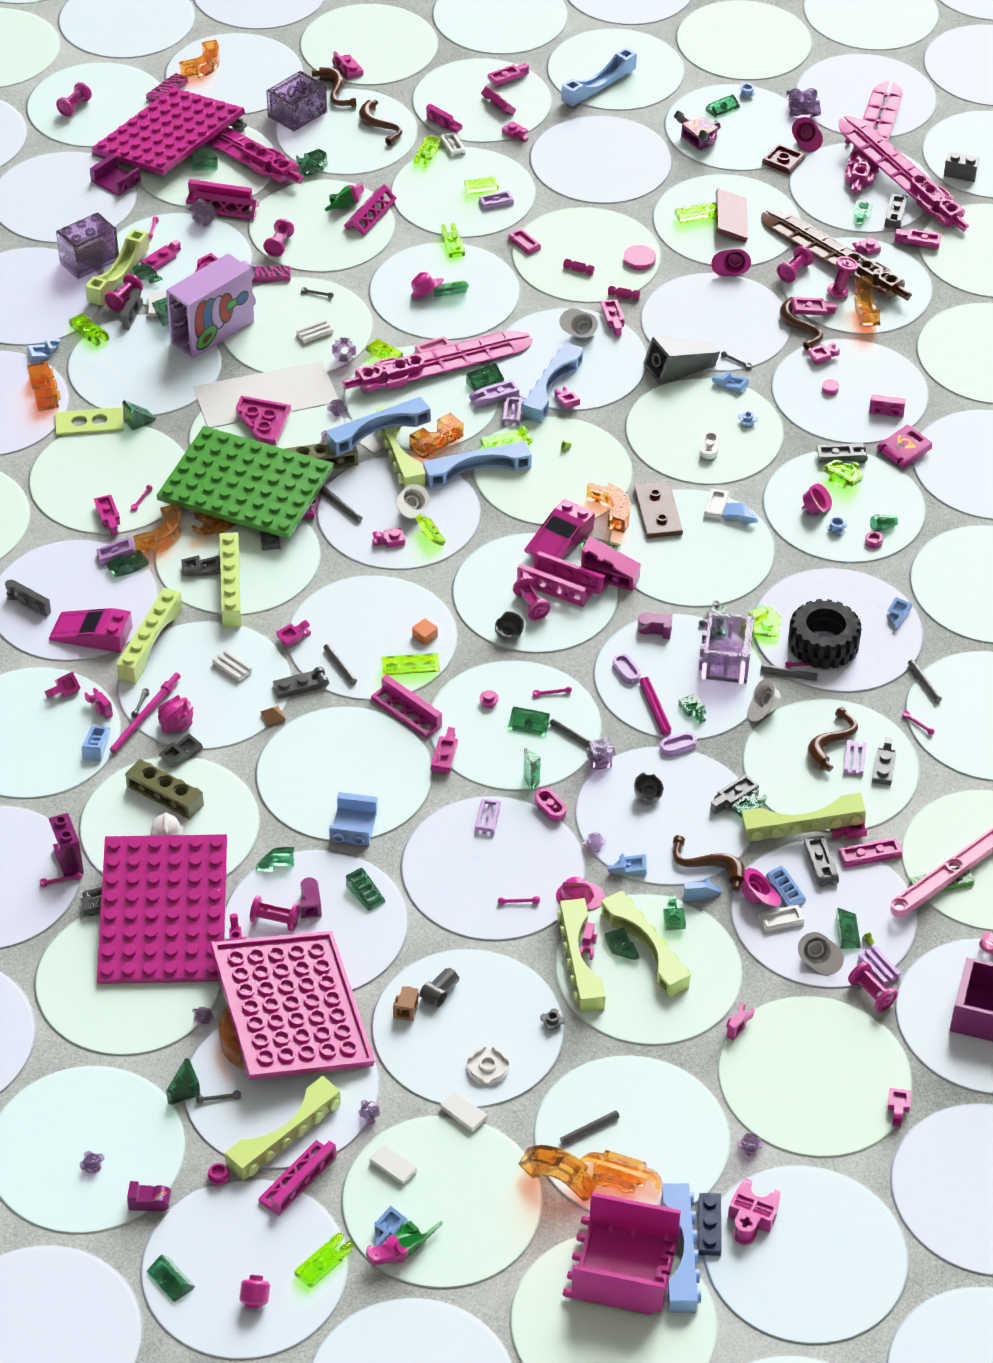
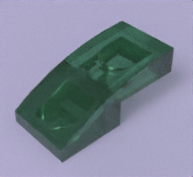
(122, 566)

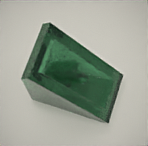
(204, 160)
(161, 310)
(136, 416)
(184, 1084)

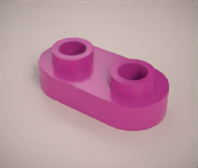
(552, 806)

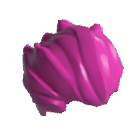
(175, 715)

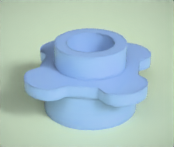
(747, 90)
(747, 418)
(837, 525)

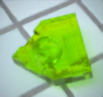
(843, 474)
(766, 622)

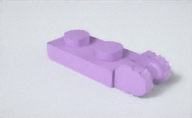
(494, 393)

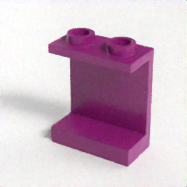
(113, 178)
(67, 846)

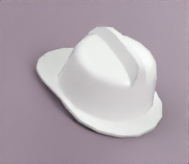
(578, 323)
(412, 501)
(764, 700)
(167, 824)
(820, 953)

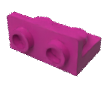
(347, 65)
(887, 405)

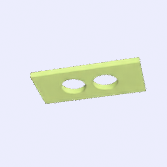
(65, 427)

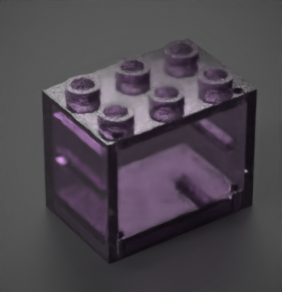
(296, 101)
(87, 245)
(726, 647)

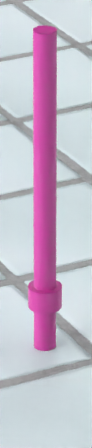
(165, 688)

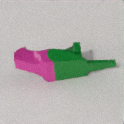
(347, 196)
(400, 1245)

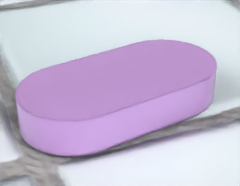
(626, 668)
(677, 744)

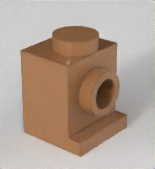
(406, 1003)

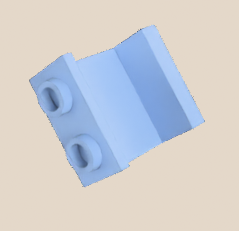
(354, 819)

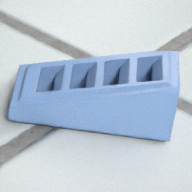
(94, 745)
(780, 875)

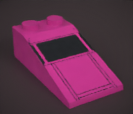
(562, 530)
(94, 628)

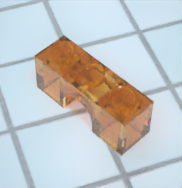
(44, 386)
(426, 443)

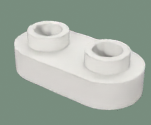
(709, 444)

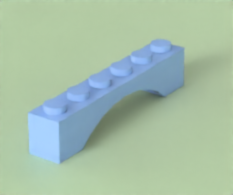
(620, 65)
(565, 362)
(406, 414)
(510, 456)
(682, 1285)

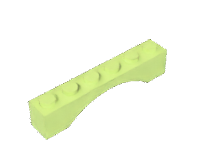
(133, 249)
(408, 469)
(230, 580)
(135, 656)
(843, 812)
(621, 913)
(589, 987)
(251, 1154)

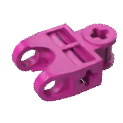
(752, 1212)

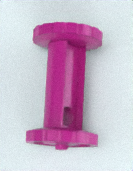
(66, 105)
(274, 245)
(846, 266)
(788, 271)
(116, 299)
(524, 588)
(274, 913)
(862, 976)

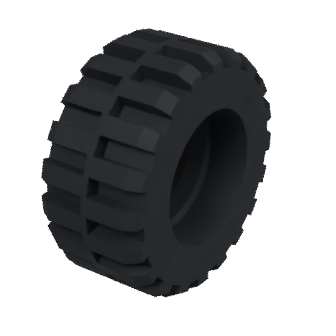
(828, 617)

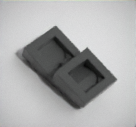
(196, 567)
(182, 751)

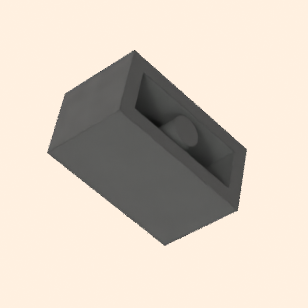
(961, 166)

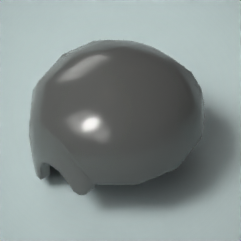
(509, 626)
(648, 787)

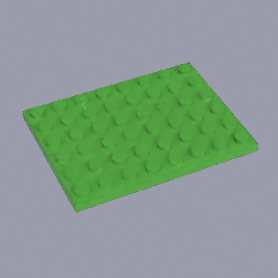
(245, 482)

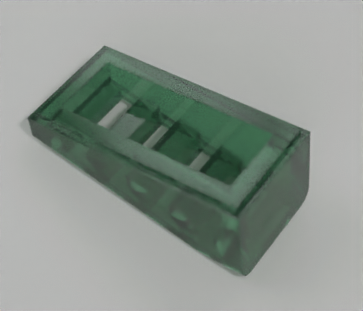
(358, 878)

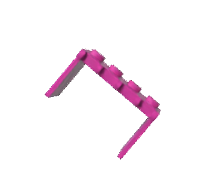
(625, 1254)

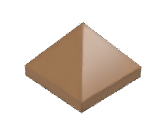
(272, 716)

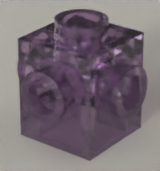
(202, 212)
(339, 345)
(600, 753)

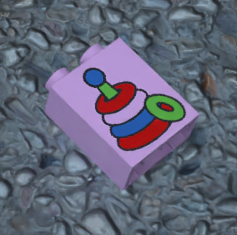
(211, 305)

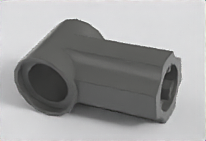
(437, 990)

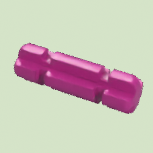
(578, 266)
(623, 293)

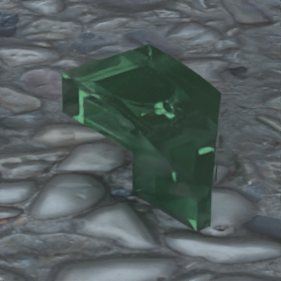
(319, 157)
(146, 272)
(277, 856)
(620, 944)

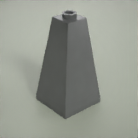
(676, 357)

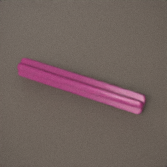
(655, 706)

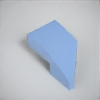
(43, 352)
(731, 383)
(739, 511)
(898, 611)
(629, 865)
(700, 891)
(388, 1224)

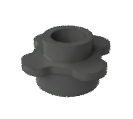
(238, 125)
(552, 1024)

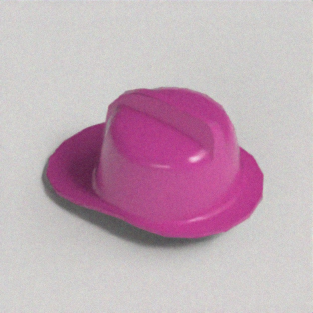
(807, 134)
(731, 262)
(424, 284)
(816, 499)
(578, 888)
(757, 888)

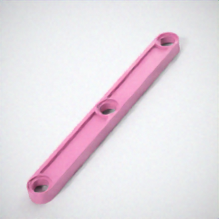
(943, 875)

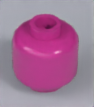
(254, 1292)

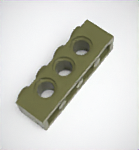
(323, 452)
(164, 789)

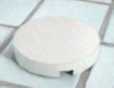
(488, 1065)

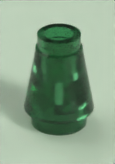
(881, 522)

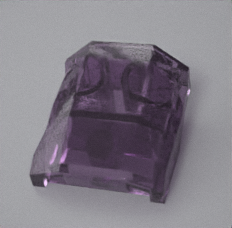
(803, 103)

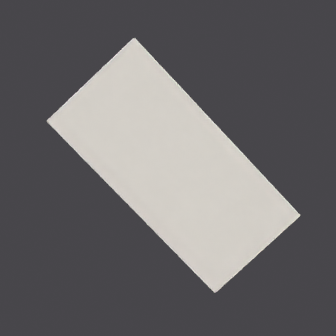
(297, 385)

